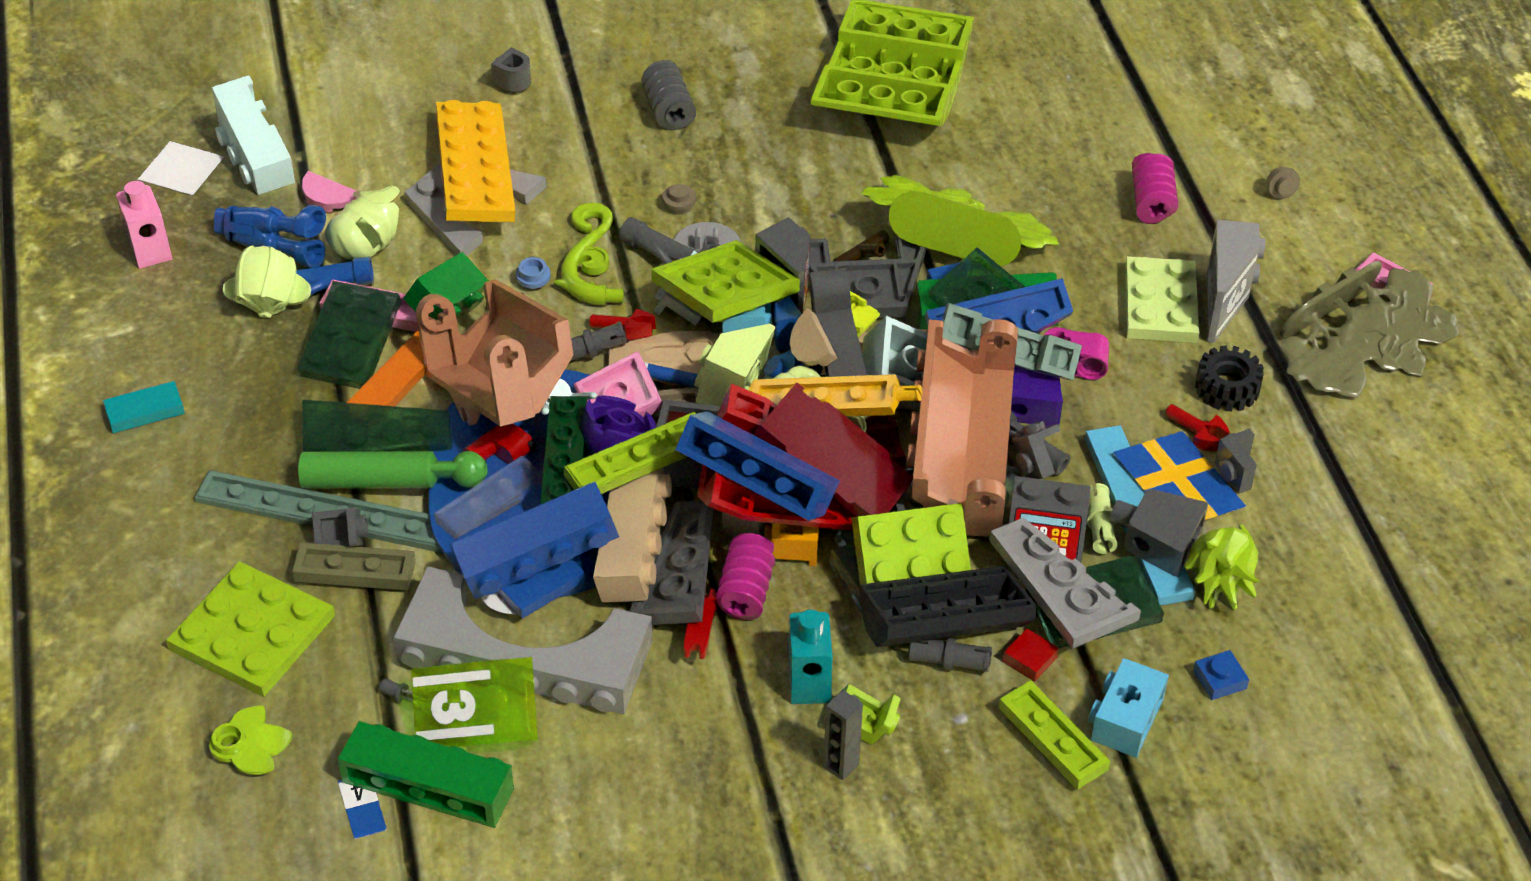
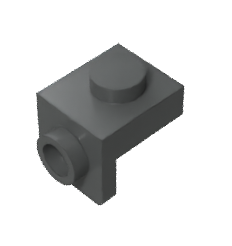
(1031, 450)
(1235, 461)
(340, 527)

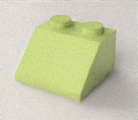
(734, 359)

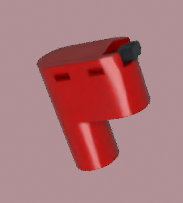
(505, 442)

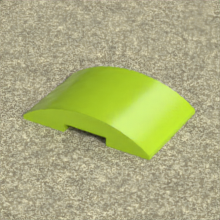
(895, 62)

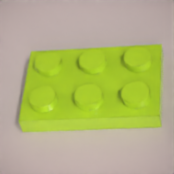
(911, 543)

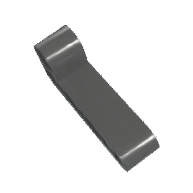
(833, 309)

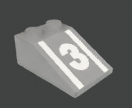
(1231, 272)

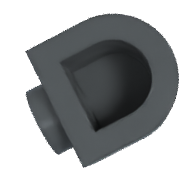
(512, 71)

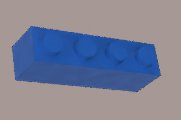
(757, 465)
(535, 540)

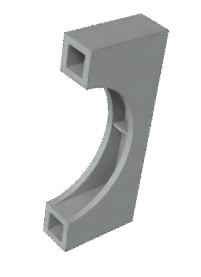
(588, 672)

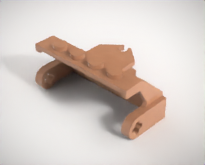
(503, 361)
(964, 424)

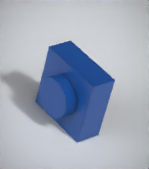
(1221, 675)

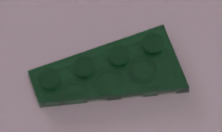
(373, 428)

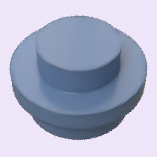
(533, 273)

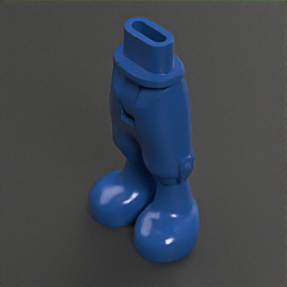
(262, 226)

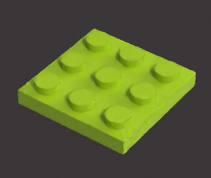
(725, 281)
(251, 628)

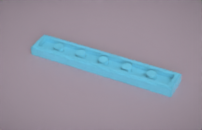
(1124, 487)

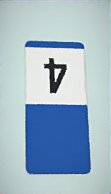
(362, 810)

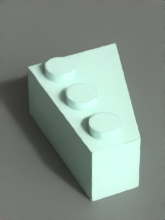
(249, 138)

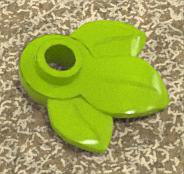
(252, 741)

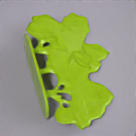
(956, 222)

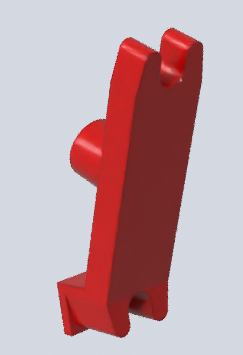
(699, 633)

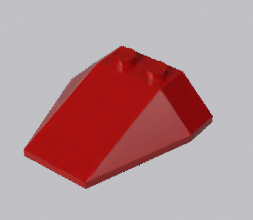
(747, 412)

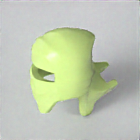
(364, 224)

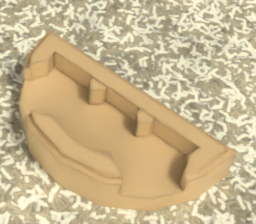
(810, 342)

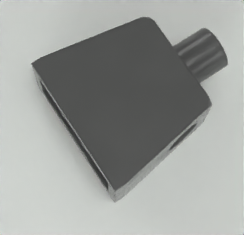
(1161, 528)

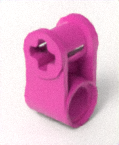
(1093, 355)

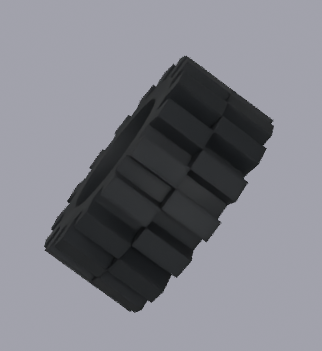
(1230, 364)

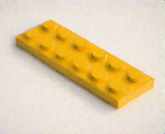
(474, 162)

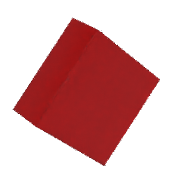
(1030, 654)

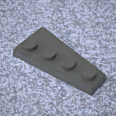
(680, 567)

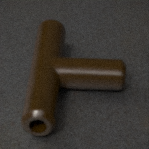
(870, 247)

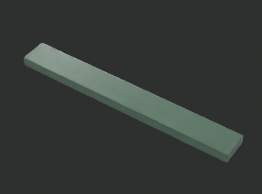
(297, 505)

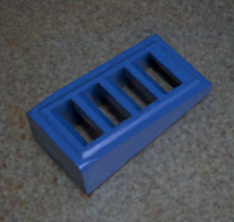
(784, 318)

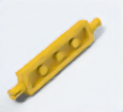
(848, 394)

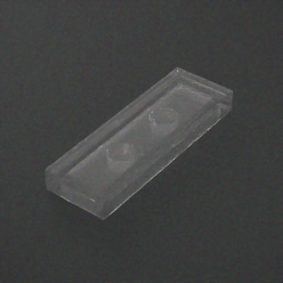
(490, 498)

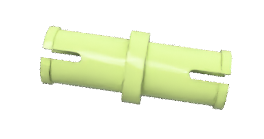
(1099, 519)

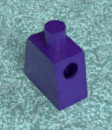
(1036, 397)

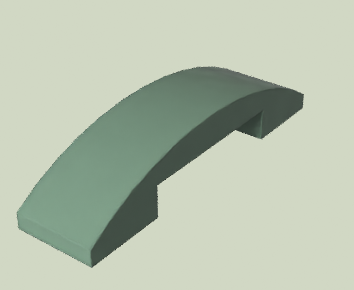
(1033, 351)

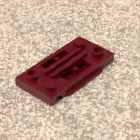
(838, 447)

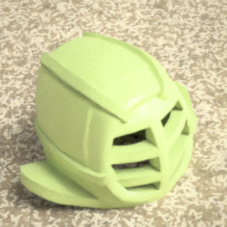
(266, 282)

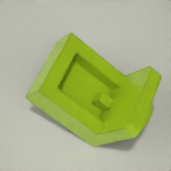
(877, 717)

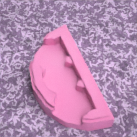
(325, 192)

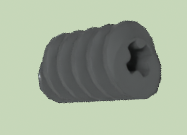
(668, 95)

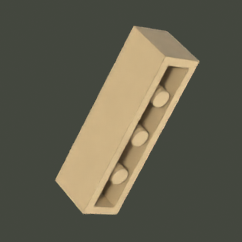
(627, 563)

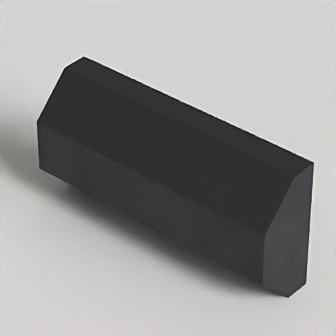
(944, 606)

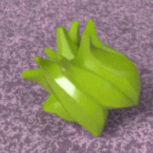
(1224, 563)

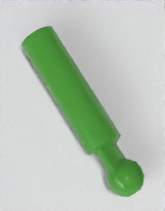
(387, 469)

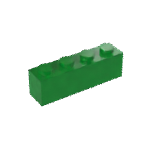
(426, 773)

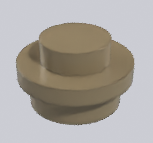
(1283, 182)
(679, 199)

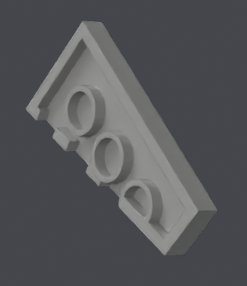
(1061, 586)

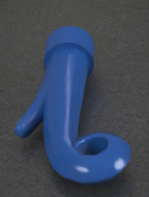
(357, 271)

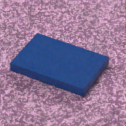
(545, 586)

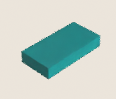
(143, 406)

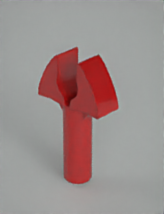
(635, 327)
(1204, 430)

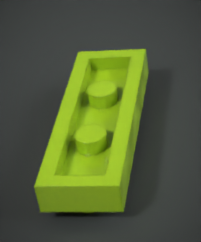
(1054, 734)

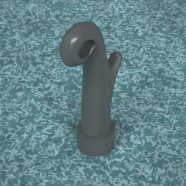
(638, 234)

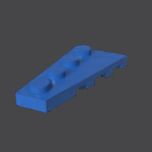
(1027, 308)

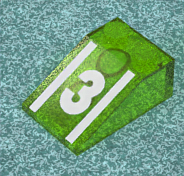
(476, 702)

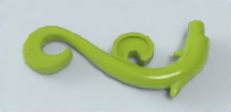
(593, 259)

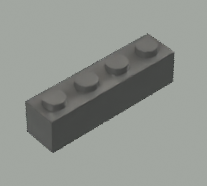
(842, 734)

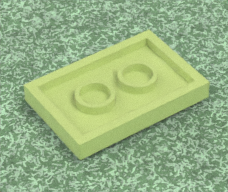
(1161, 299)

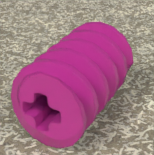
(1154, 187)
(746, 576)

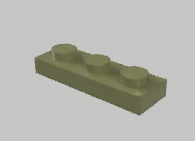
(354, 566)

